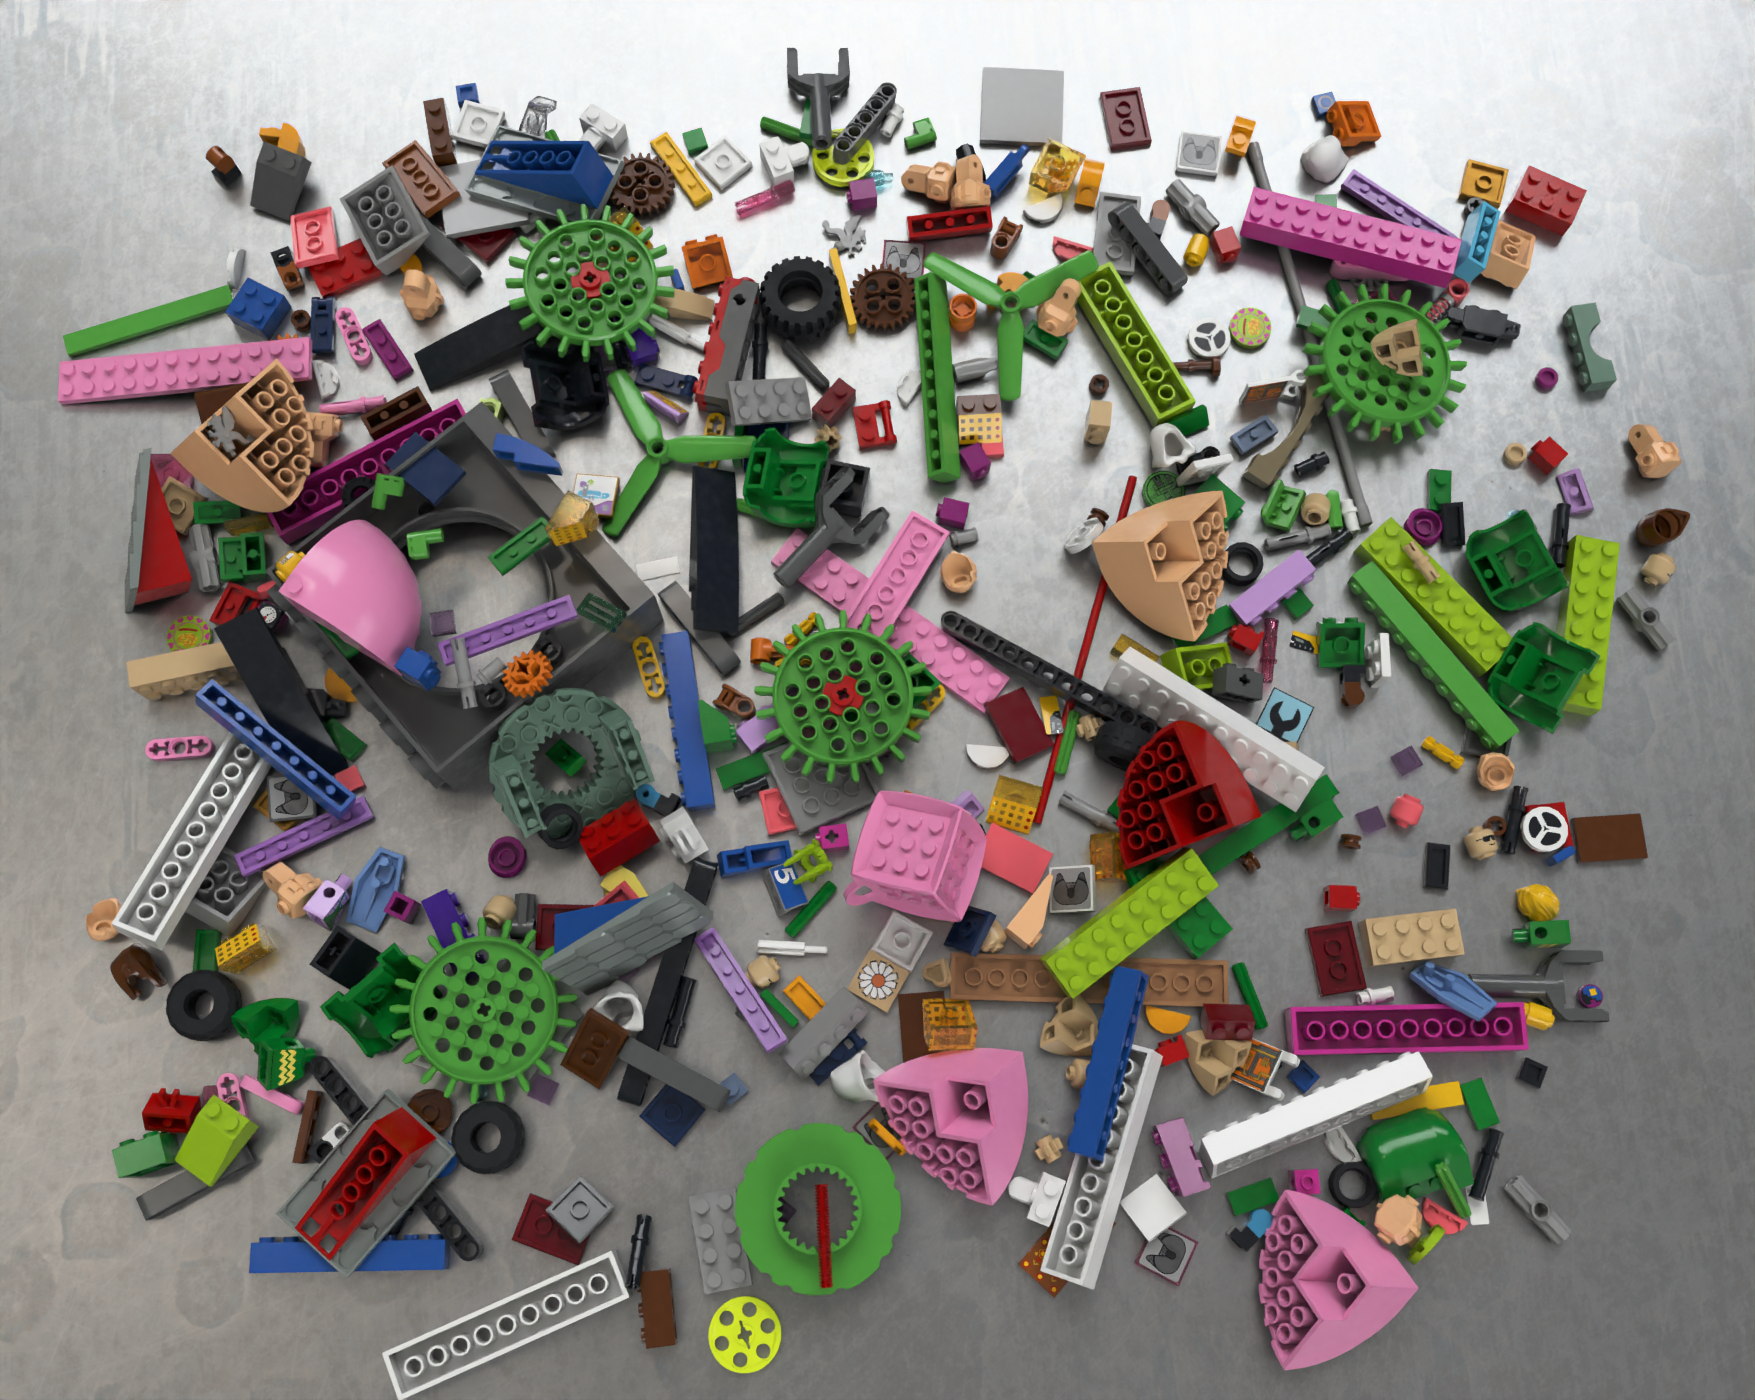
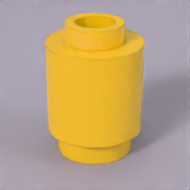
(1196, 250)
(1538, 1016)

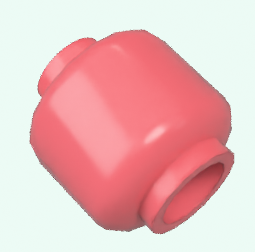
(1406, 810)

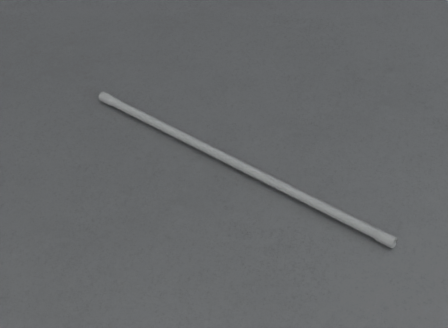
(1363, 513)

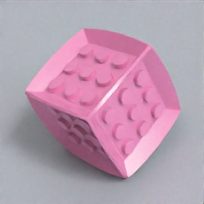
(917, 856)

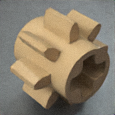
(828, 435)
(1089, 726)
(1048, 1148)

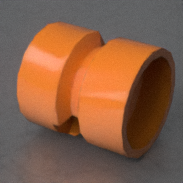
(962, 312)

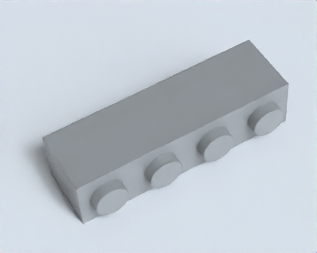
(823, 1032)

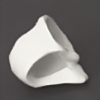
(1324, 159)
(1169, 446)
(620, 1002)
(853, 1076)

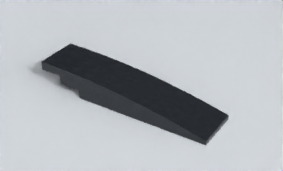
(478, 345)
(714, 551)
(279, 688)

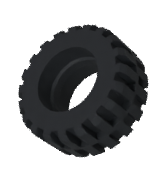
(796, 274)

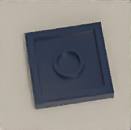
(971, 932)
(672, 1114)

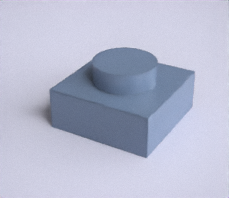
(736, 1087)

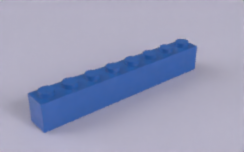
(684, 696)
(275, 749)
(1108, 1063)
(388, 1255)

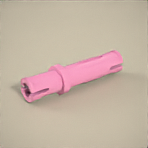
(353, 406)

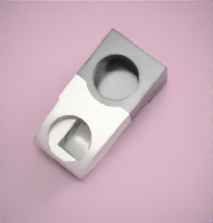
(328, 1141)

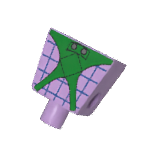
(329, 902)

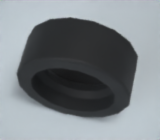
(1254, 554)
(571, 836)
(1371, 1187)

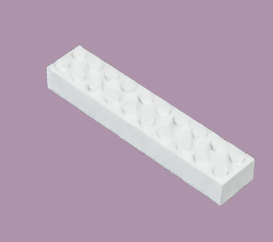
(1258, 754)
(192, 844)
(1314, 1114)
(1097, 1186)
(506, 1324)

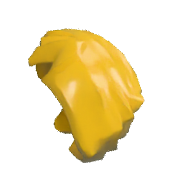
(1538, 902)

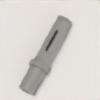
(1306, 535)
(463, 671)
(1099, 817)

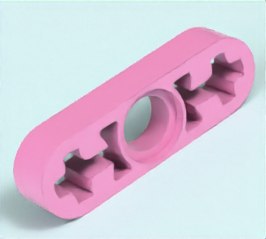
(354, 327)
(189, 753)
(236, 1088)
(275, 1095)

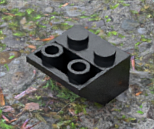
(345, 958)

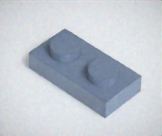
(1254, 434)

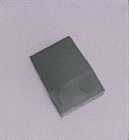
(278, 180)

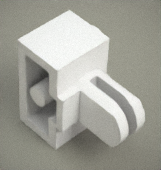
(602, 128)
(781, 160)
(683, 834)
(1040, 1196)

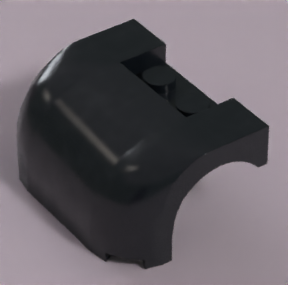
(565, 388)

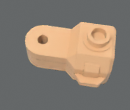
(933, 181)
(969, 188)
(421, 294)
(1059, 312)
(325, 428)
(1654, 455)
(292, 889)
(1399, 1221)

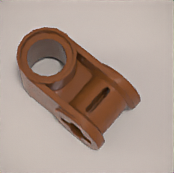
(1006, 235)
(732, 700)

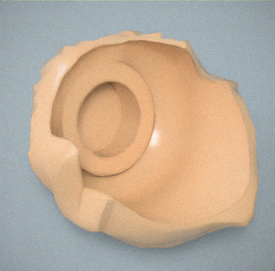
(958, 572)
(1495, 771)
(99, 921)

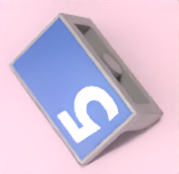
(781, 889)

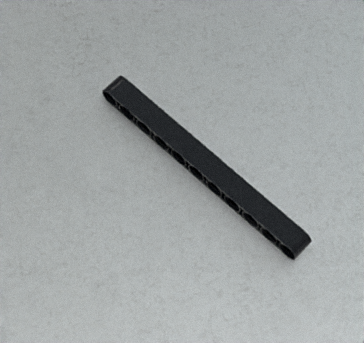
(1040, 667)
(666, 986)
(437, 1198)

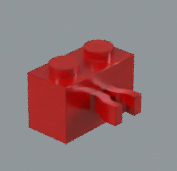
(170, 1112)

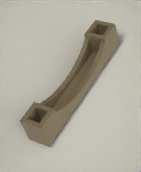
(1264, 469)

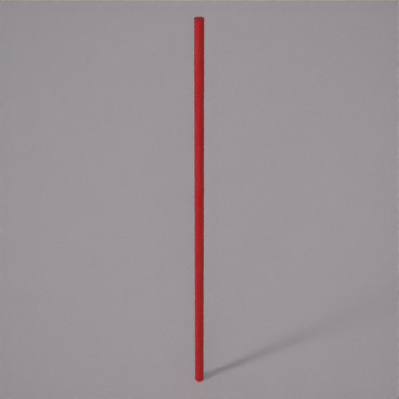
(1081, 662)

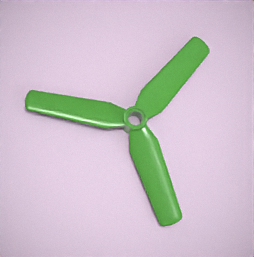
(1028, 295)
(679, 449)

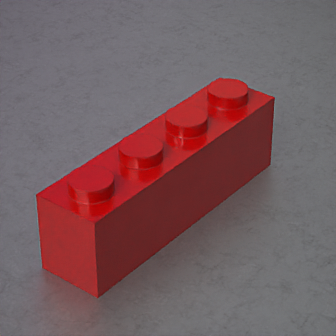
(949, 224)

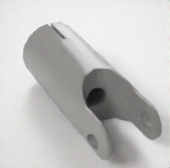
(973, 368)

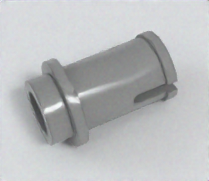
(964, 536)
(491, 671)

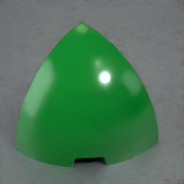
(267, 1020)

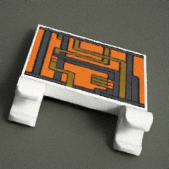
(1272, 388)
(1261, 1068)

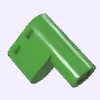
(923, 134)
(385, 485)
(419, 542)

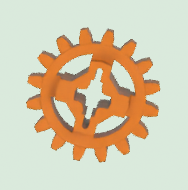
(516, 676)

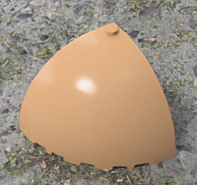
(273, 467)
(1168, 562)

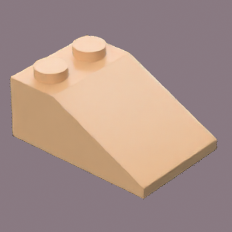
(1509, 255)
(1030, 919)

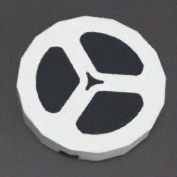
(1208, 338)
(1544, 829)

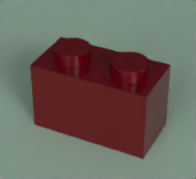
(834, 403)
(1227, 1022)

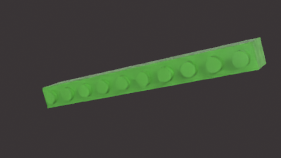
(937, 378)
(1432, 656)

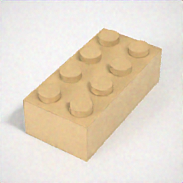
(1411, 938)

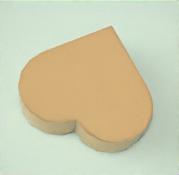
(938, 973)

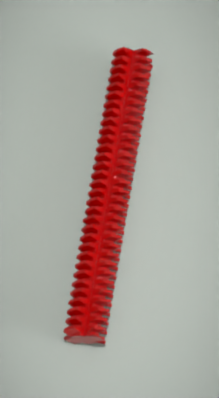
(824, 1240)

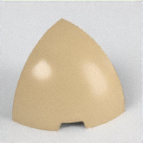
(1400, 348)
(1071, 1029)
(1215, 1059)

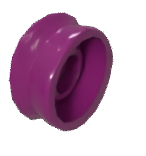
(1423, 526)
(506, 857)

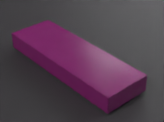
(387, 349)

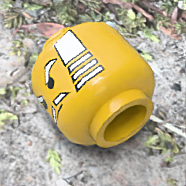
(287, 564)

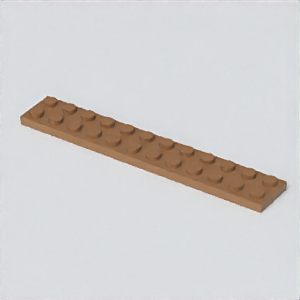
(1028, 980)

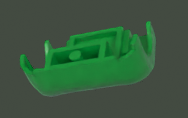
(784, 479)
(1514, 563)
(1539, 675)
(366, 1007)
(1408, 1148)

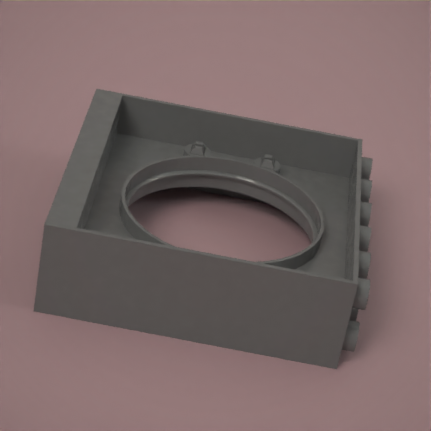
(457, 741)

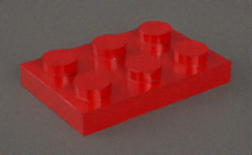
(347, 272)

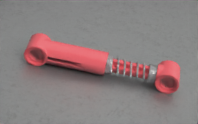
(1448, 299)

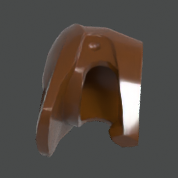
(1661, 526)
(135, 962)

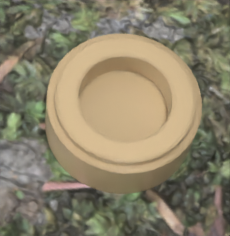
(1514, 454)

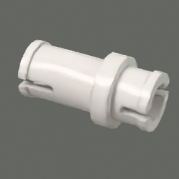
(894, 117)
(1348, 512)
(1371, 997)

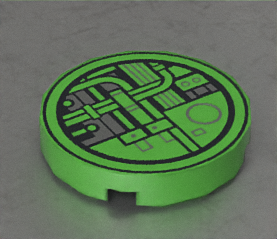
(1161, 487)

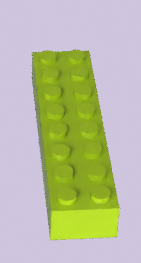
(1133, 346)
(1442, 604)
(1587, 613)
(1129, 922)

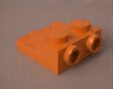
(1353, 122)
(706, 261)

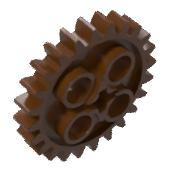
(642, 186)
(884, 315)

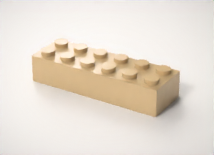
(181, 671)

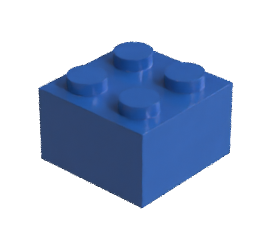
(258, 309)

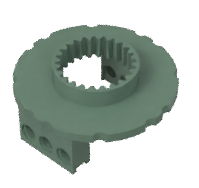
(609, 729)

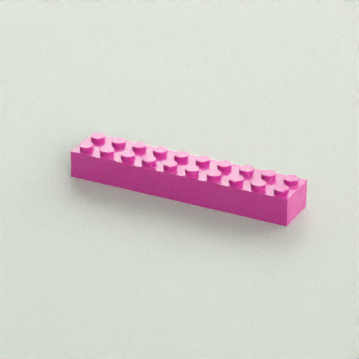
(1351, 237)
(322, 490)
(1403, 1030)

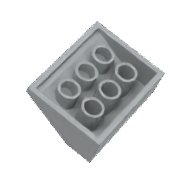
(386, 220)
(226, 894)

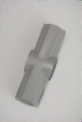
(1192, 207)
(204, 558)
(1637, 608)
(1548, 1220)

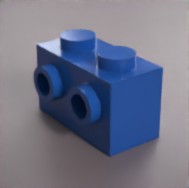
(419, 668)

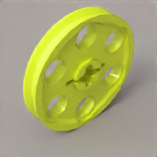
(841, 179)
(737, 1344)

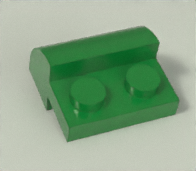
(242, 558)

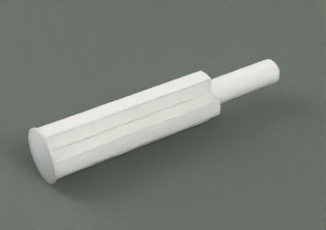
(674, 331)
(787, 948)

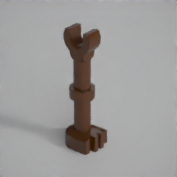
(1191, 365)

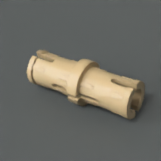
(1421, 562)

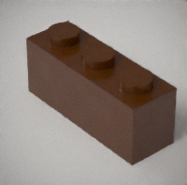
(440, 132)
(396, 413)
(657, 1309)

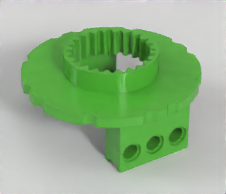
(758, 1204)

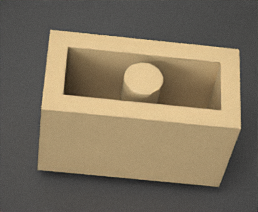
(1098, 421)

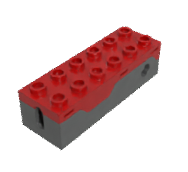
(728, 343)

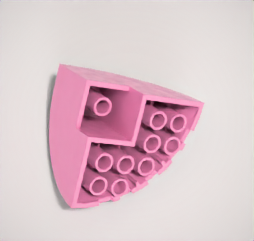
(359, 590)
(961, 1116)
(1325, 1282)

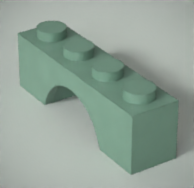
(1593, 370)

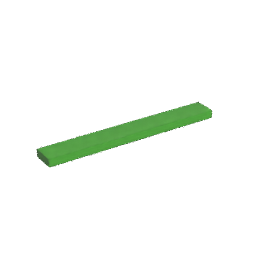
(148, 321)

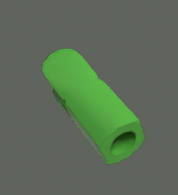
(1335, 516)

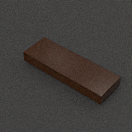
(307, 1127)

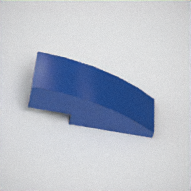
(525, 455)
(753, 858)

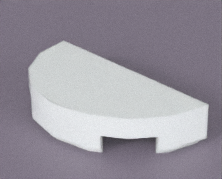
(1045, 210)
(234, 264)
(327, 379)
(908, 386)
(987, 756)
(1340, 1146)

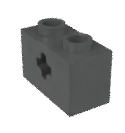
(1237, 683)

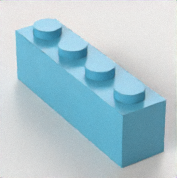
(1476, 241)

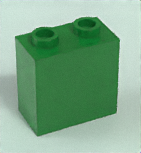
(1232, 500)

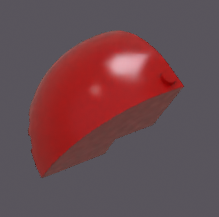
(1180, 794)

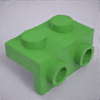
(1282, 506)

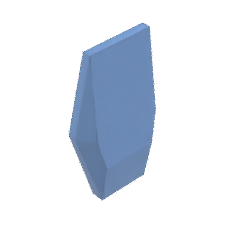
(374, 889)
(1453, 990)

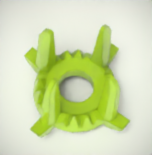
(803, 855)

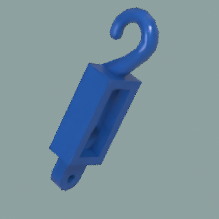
(1006, 170)

